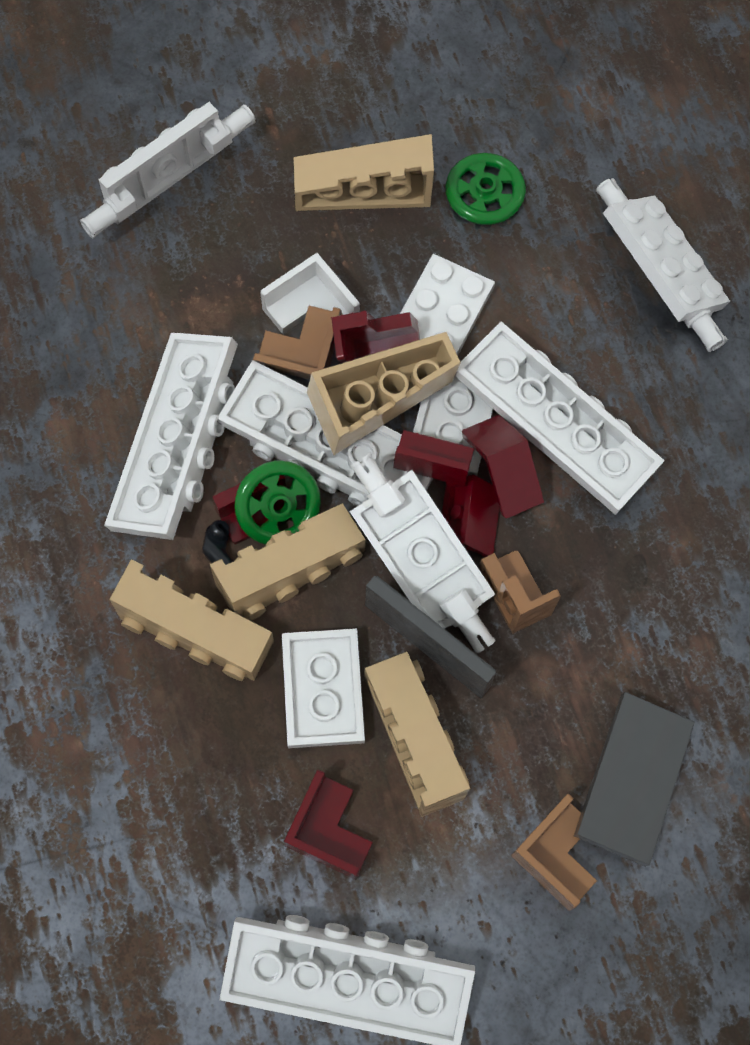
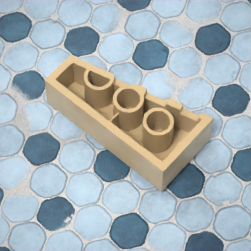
(366, 176)
(378, 387)
(288, 562)
(190, 623)
(416, 733)

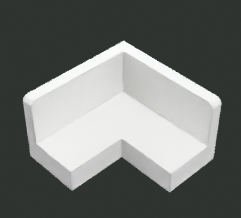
(307, 284)

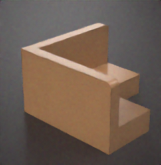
(302, 355)
(517, 591)
(547, 857)

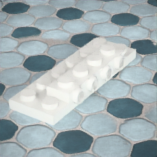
(559, 417)
(283, 425)
(174, 437)
(348, 979)

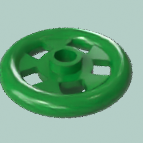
(477, 212)
(268, 475)

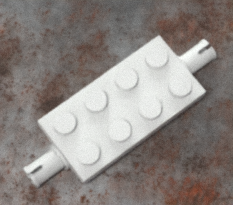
(164, 163)
(667, 261)
(422, 551)

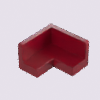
(363, 335)
(508, 464)
(317, 831)

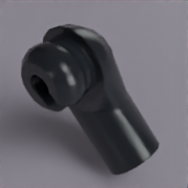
(216, 542)

